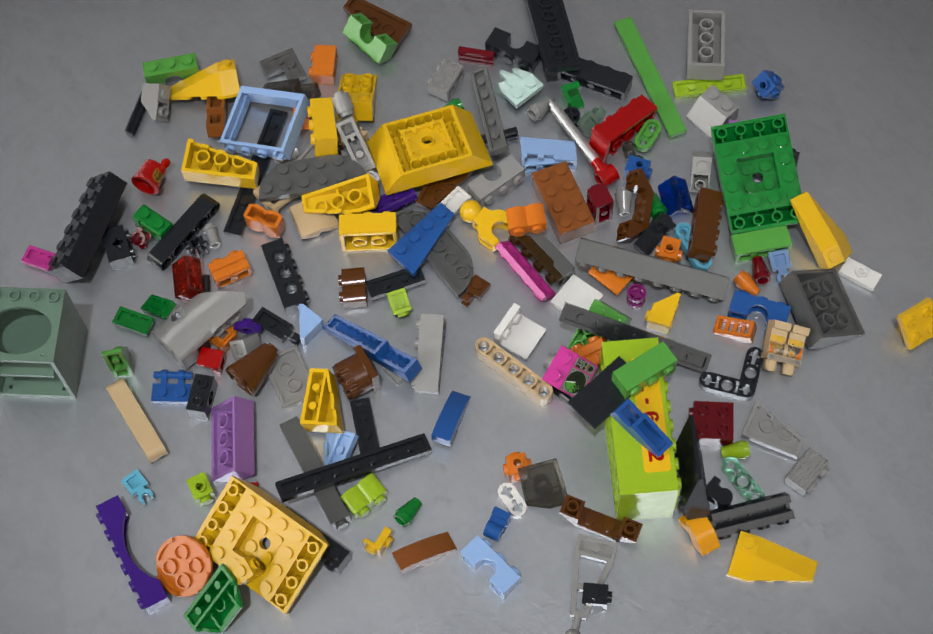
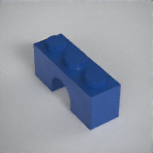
(744, 304)

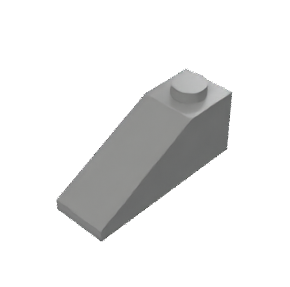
(355, 142)

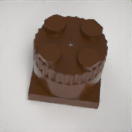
(356, 374)

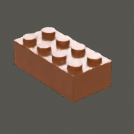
(563, 202)

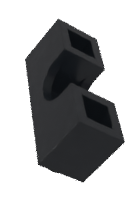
(525, 57)

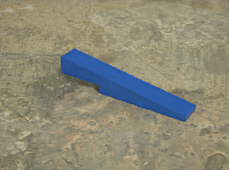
(374, 347)

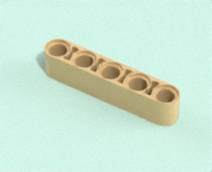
(509, 362)
(136, 420)

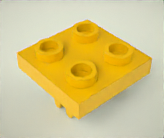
(917, 323)

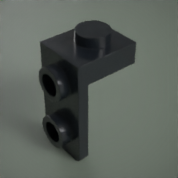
(653, 234)

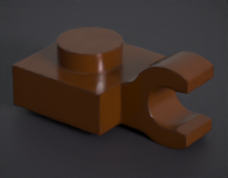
(476, 289)

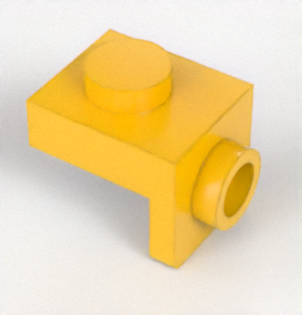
(384, 541)

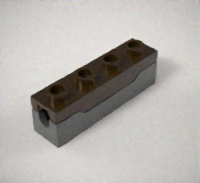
(545, 257)

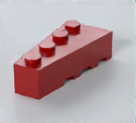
(621, 126)

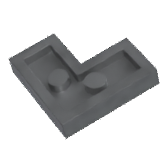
(284, 62)

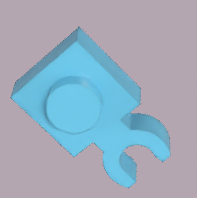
(137, 485)

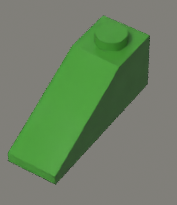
(119, 361)

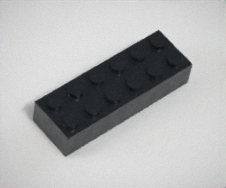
(86, 227)

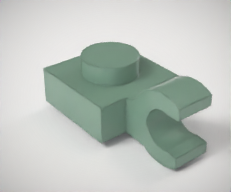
(590, 119)

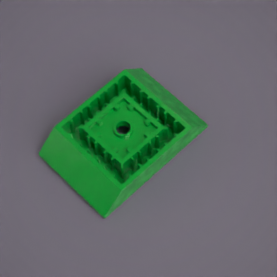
(750, 149)

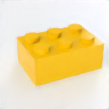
(368, 231)

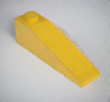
(216, 80)

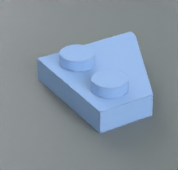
(339, 446)

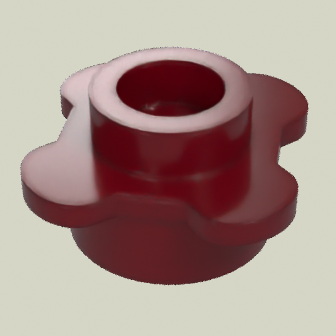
(136, 238)

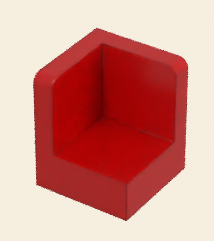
(212, 359)

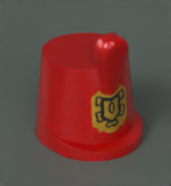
(150, 176)

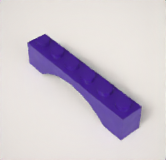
(116, 520)

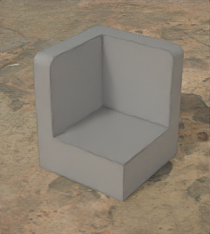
(244, 345)

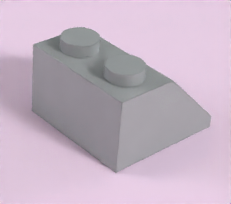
(712, 110)

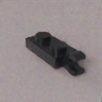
(276, 326)

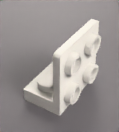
(518, 333)

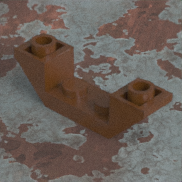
(637, 183)
(598, 523)

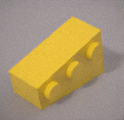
(322, 126)
(321, 403)

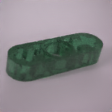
(728, 473)

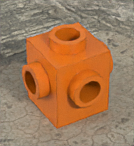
(669, 249)
(514, 461)

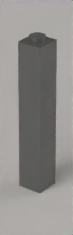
(309, 460)

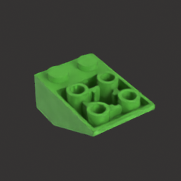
(600, 307)

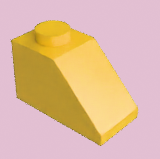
(662, 314)

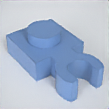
(779, 263)

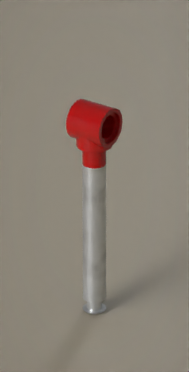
(603, 172)

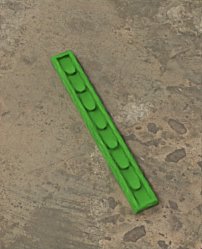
(650, 77)

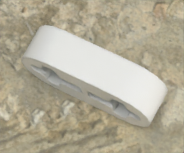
(515, 497)

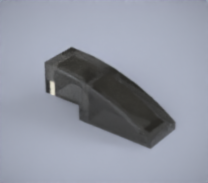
(293, 85)

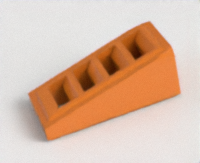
(736, 322)

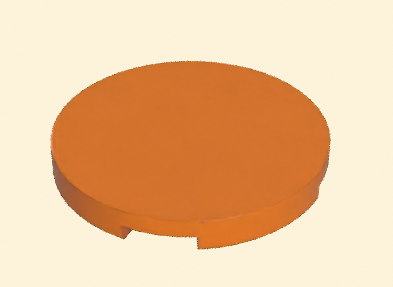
(183, 565)

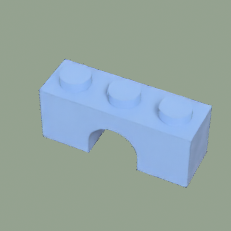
(480, 553)

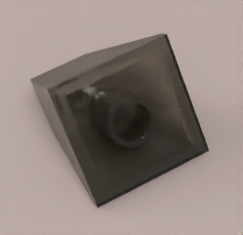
(542, 484)

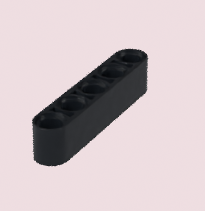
(188, 225)

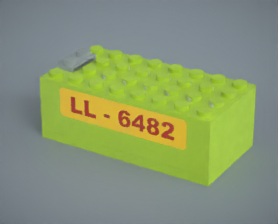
(640, 481)

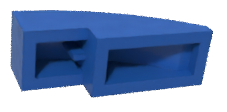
(450, 418)
(641, 428)

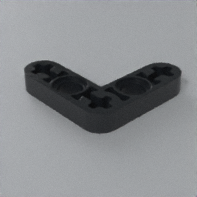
(743, 382)

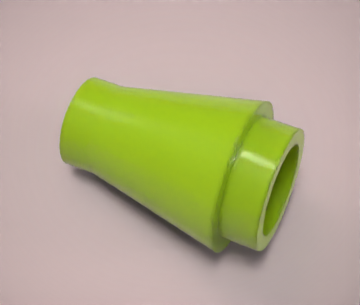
(738, 449)

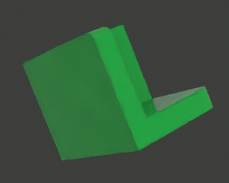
(571, 95)

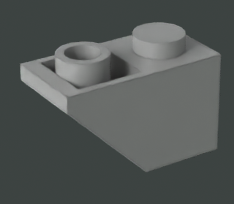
(156, 100)
(700, 170)

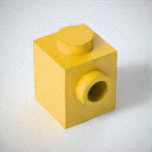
(245, 569)

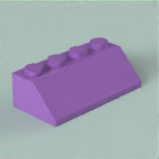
(232, 439)

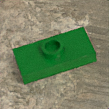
(158, 306)
(133, 321)

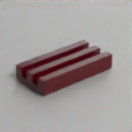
(476, 56)

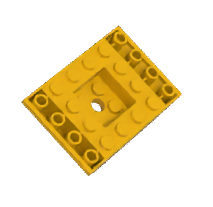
(408, 162)
(237, 529)

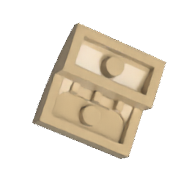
(312, 224)

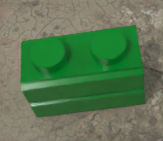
(151, 222)

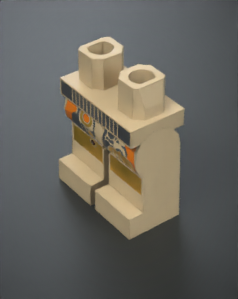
(784, 345)

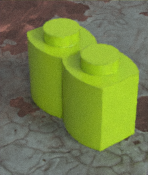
(364, 496)

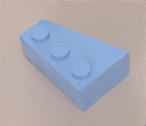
(543, 153)

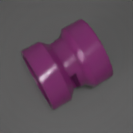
(634, 292)

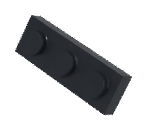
(380, 286)
(364, 424)

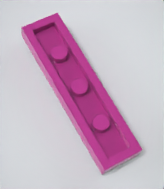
(525, 270)

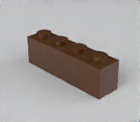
(705, 224)

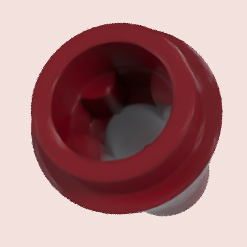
(760, 272)

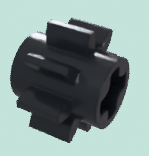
(197, 246)

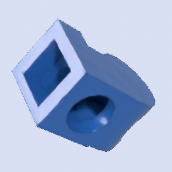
(497, 524)

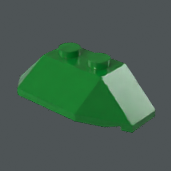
(216, 603)

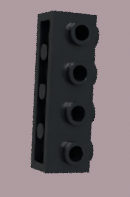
(335, 557)

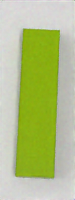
(695, 87)

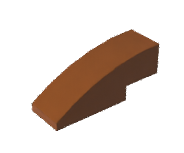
(216, 116)
(423, 552)

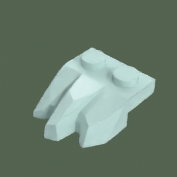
(517, 86)

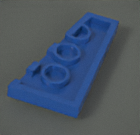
(421, 239)

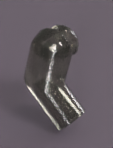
(628, 149)

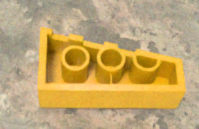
(217, 167)

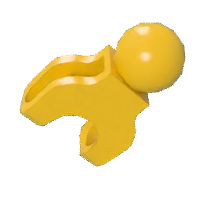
(484, 222)

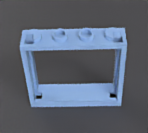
(266, 96)

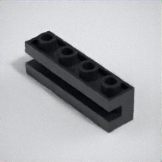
(600, 79)
(751, 514)

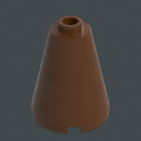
(253, 368)

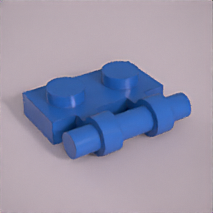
(171, 393)

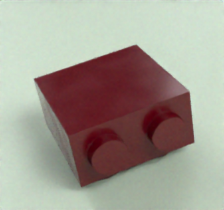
(713, 422)

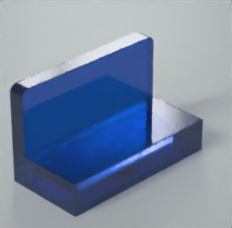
(676, 196)

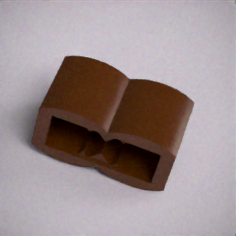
(353, 288)

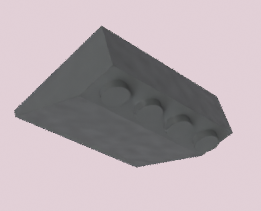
(822, 305)

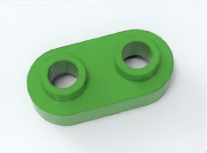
(646, 136)

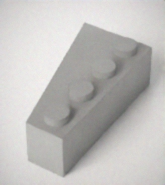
(429, 353)

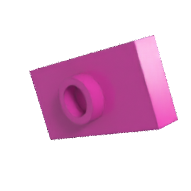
(37, 258)

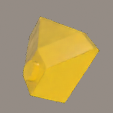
(345, 197)
(823, 235)
(766, 561)

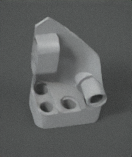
(199, 320)

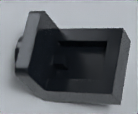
(596, 595)

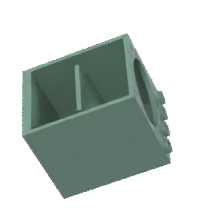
(40, 343)

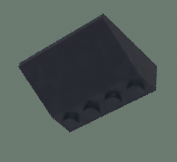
(692, 474)

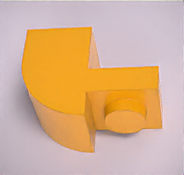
(701, 534)

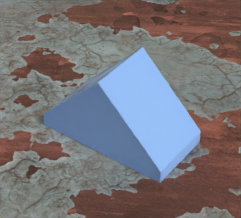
(310, 324)

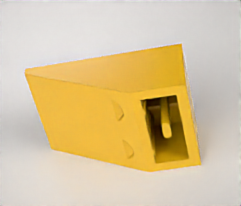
(362, 94)

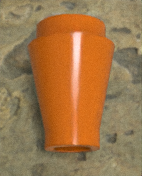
(746, 283)

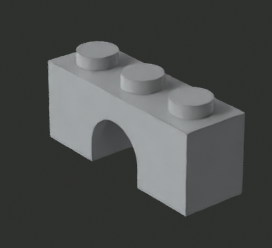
(486, 191)

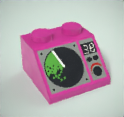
(569, 371)

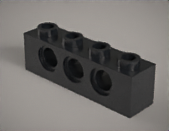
(273, 252)

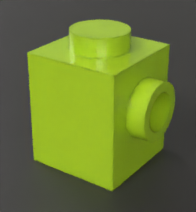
(201, 489)

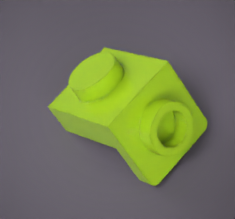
(399, 302)

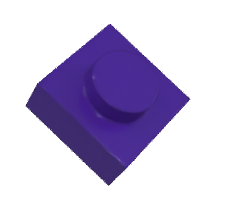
(247, 326)

